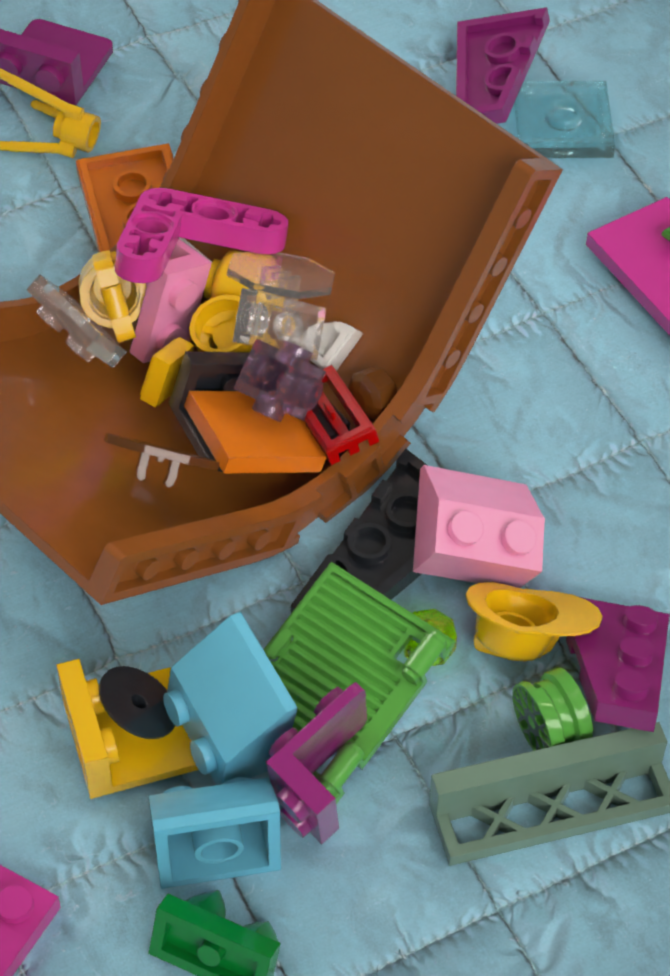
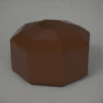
(372, 390)

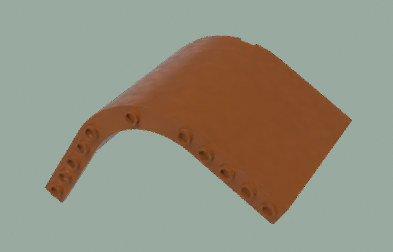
(378, 182)

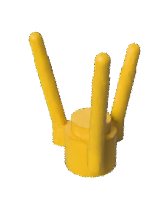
(71, 124)

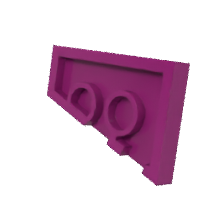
(496, 58)
(623, 664)

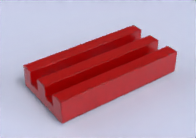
(346, 439)

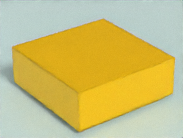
(164, 371)

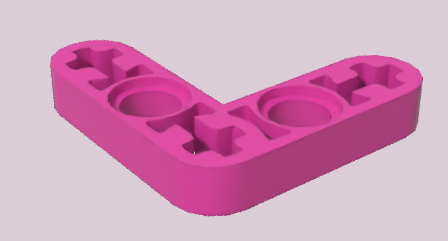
(168, 214)

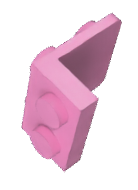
(170, 302)

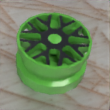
(552, 710)

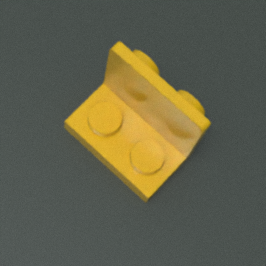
(109, 754)

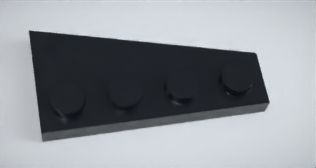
(382, 540)

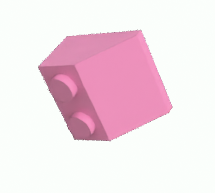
(477, 528)

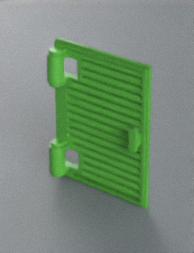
(349, 636)

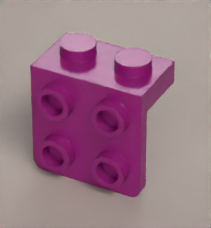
(54, 58)
(300, 753)

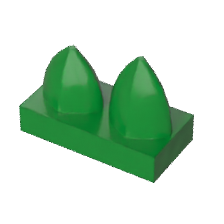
(206, 944)

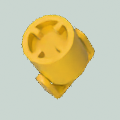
(108, 297)

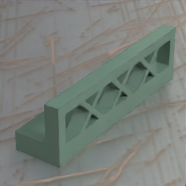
(545, 774)

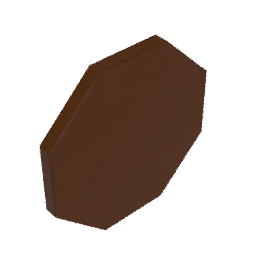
(161, 452)

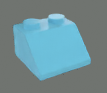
(229, 702)
(216, 831)

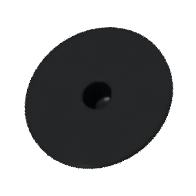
(135, 702)

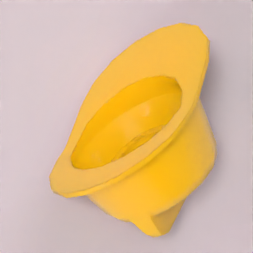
(526, 622)

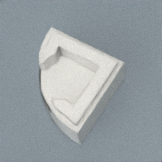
(336, 344)

